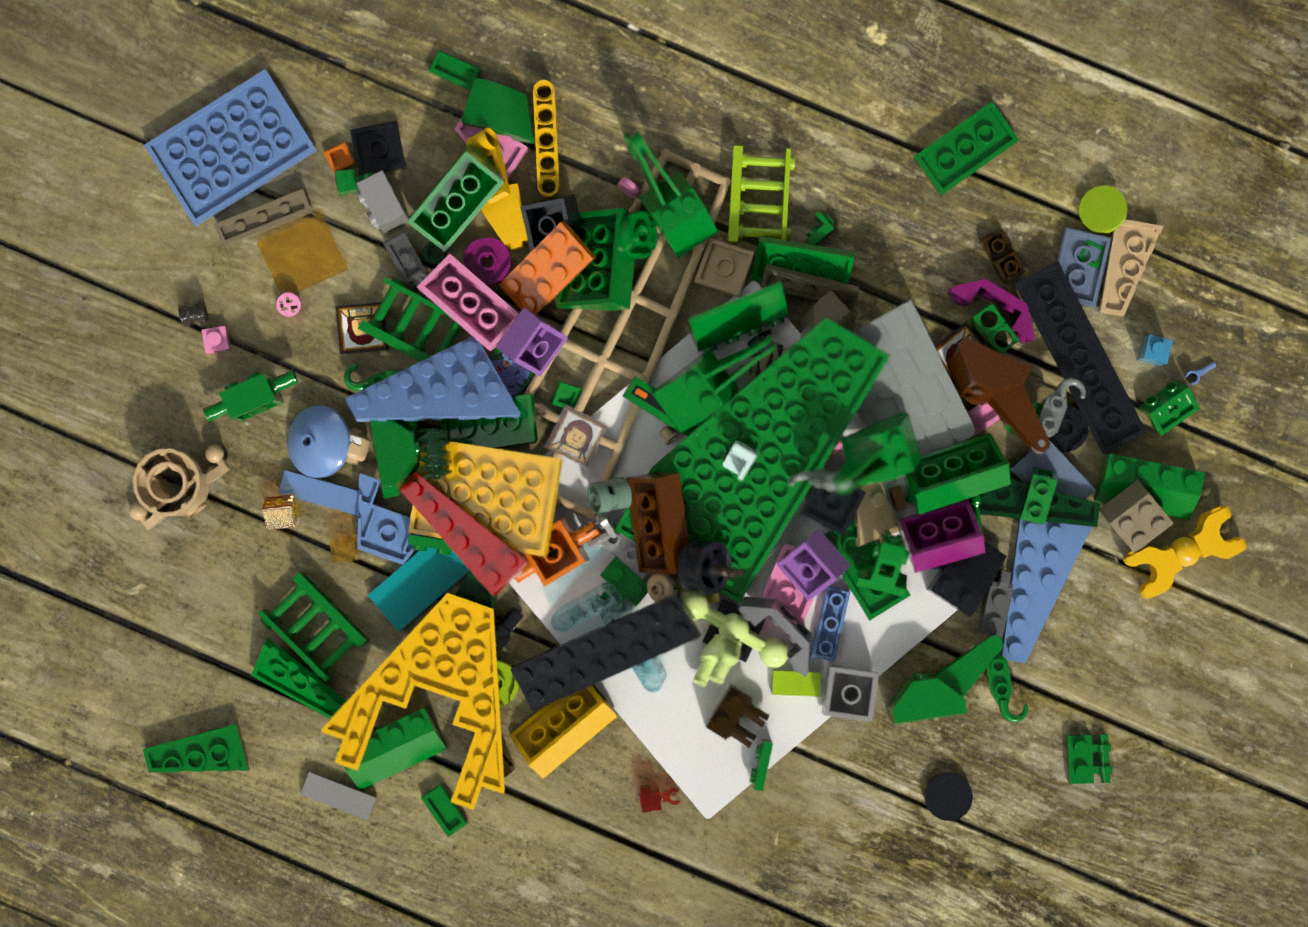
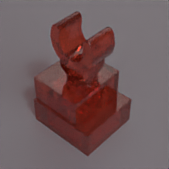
(652, 799)

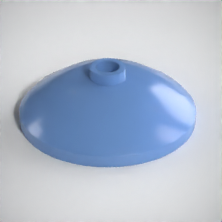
(328, 442)

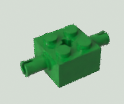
(251, 396)

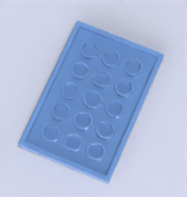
(230, 147)

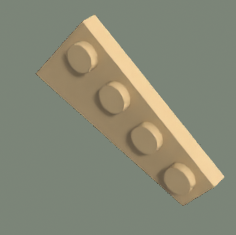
(1126, 263)

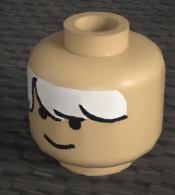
(358, 446)
(662, 586)

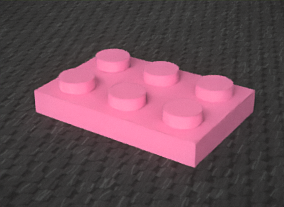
(783, 589)

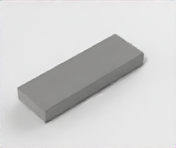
(338, 795)

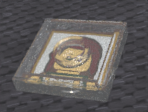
(576, 436)

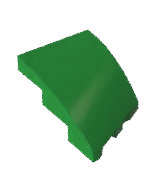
(499, 109)

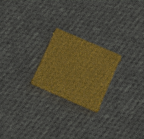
(302, 255)

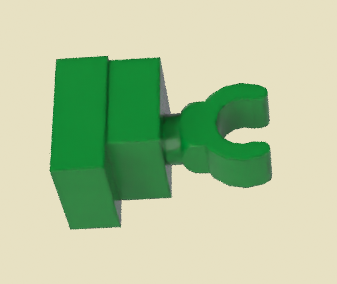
(347, 181)

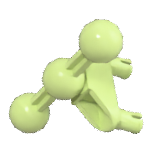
(725, 647)

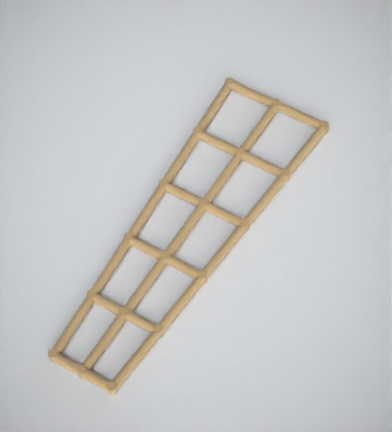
(602, 360)

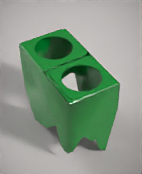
(982, 331)

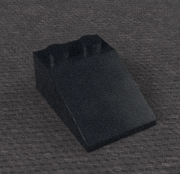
(544, 215)
(967, 580)

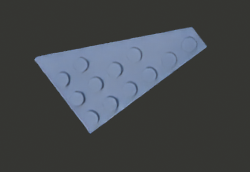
(446, 385)

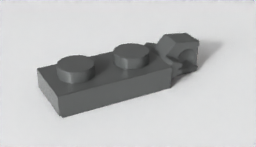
(406, 261)
(996, 605)

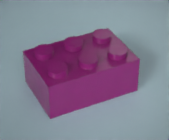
(942, 536)

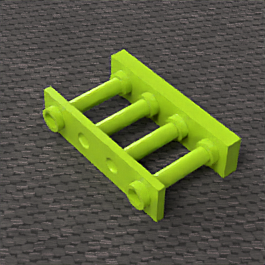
(739, 207)

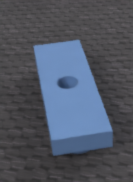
(827, 639)

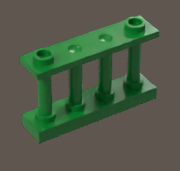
(395, 337)
(320, 603)

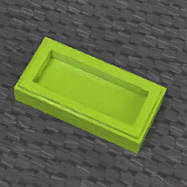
(794, 684)

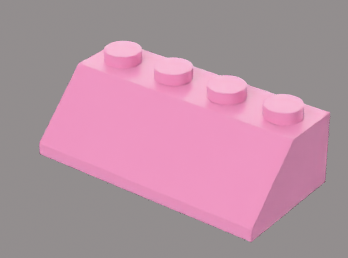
(469, 302)

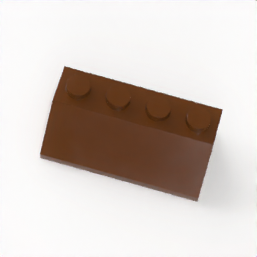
(658, 521)

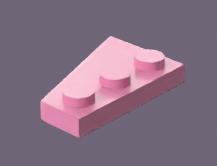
(511, 150)

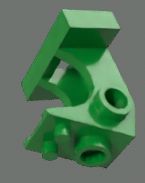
(889, 551)

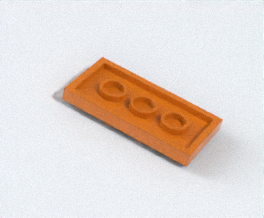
(547, 269)

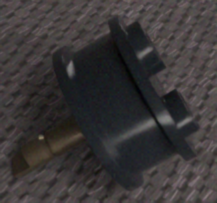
(705, 566)

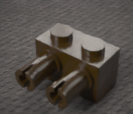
(726, 716)

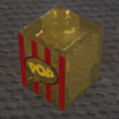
(281, 512)

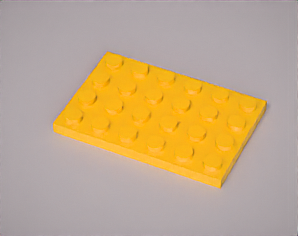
(503, 490)

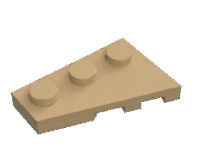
(874, 515)

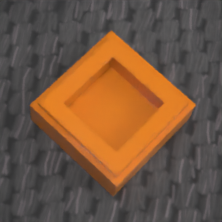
(339, 157)

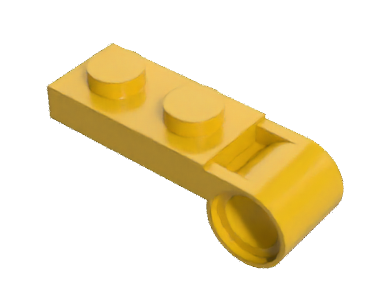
(488, 144)

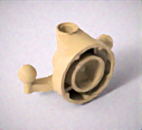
(153, 490)

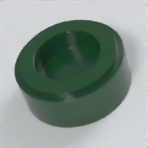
(433, 254)

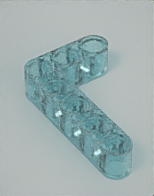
(605, 610)

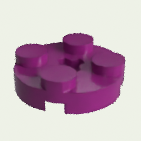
(485, 248)

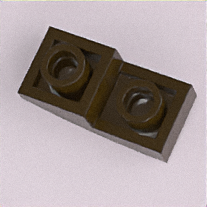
(1002, 256)

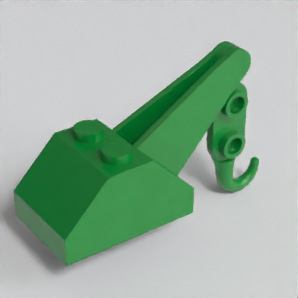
(672, 204)
(393, 440)
(943, 693)

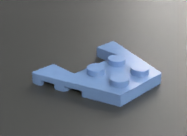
(380, 529)

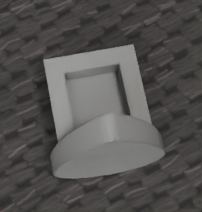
(606, 529)

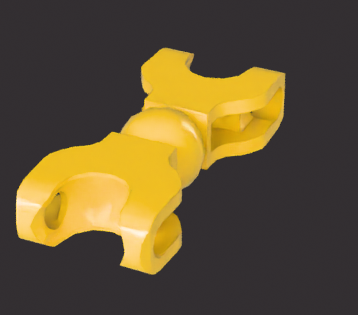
(1185, 551)

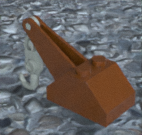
(998, 380)

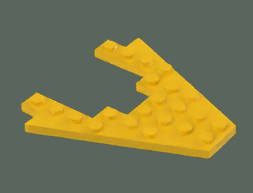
(448, 655)

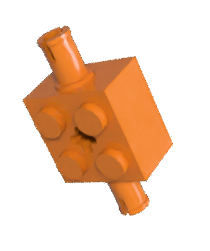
(569, 557)

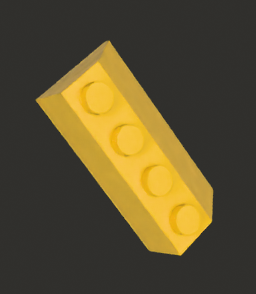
(562, 729)

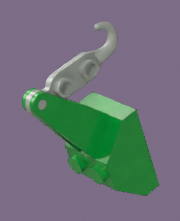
(872, 456)

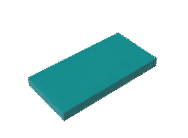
(417, 585)

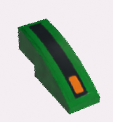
(639, 394)

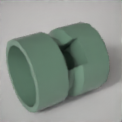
(609, 495)

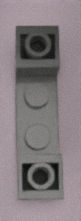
(756, 609)

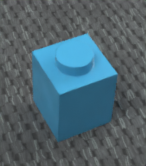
(1155, 350)

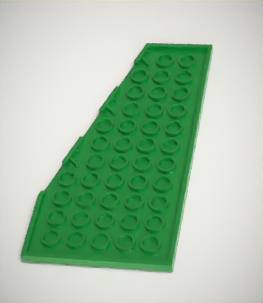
(793, 422)

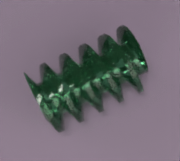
(434, 453)

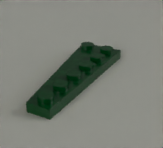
(1064, 508)

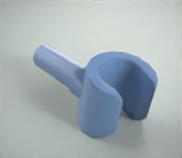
(1200, 372)

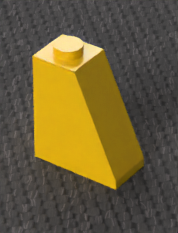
(507, 219)

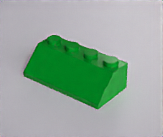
(456, 198)
(957, 473)
(1170, 486)
(398, 747)

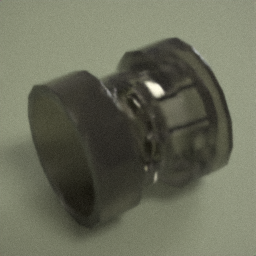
(193, 312)

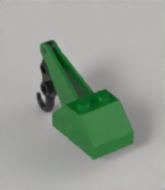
(705, 384)

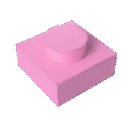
(216, 339)

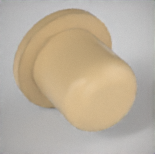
(668, 435)

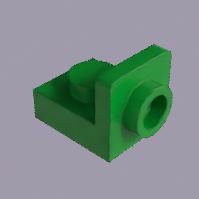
(817, 234)

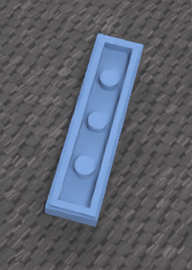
(320, 492)

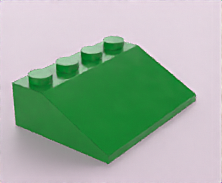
(609, 277)
(738, 318)

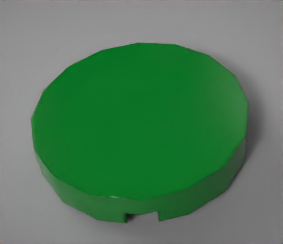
(638, 234)

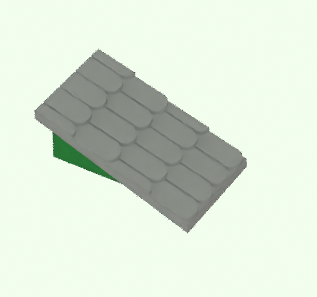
(914, 383)

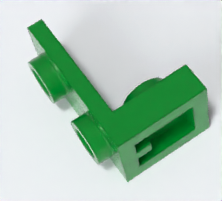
(1039, 495)

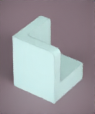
(740, 459)

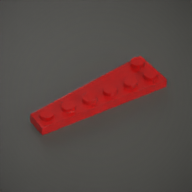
(477, 546)

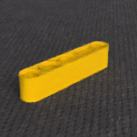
(542, 129)

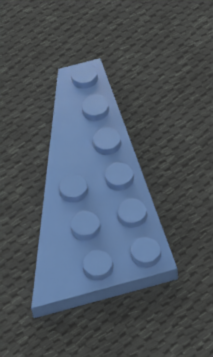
(1039, 571)

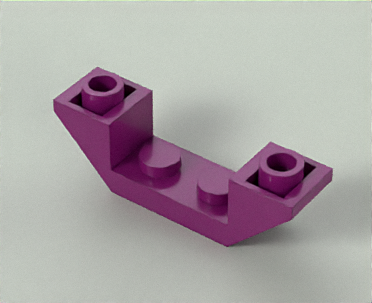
(1021, 325)

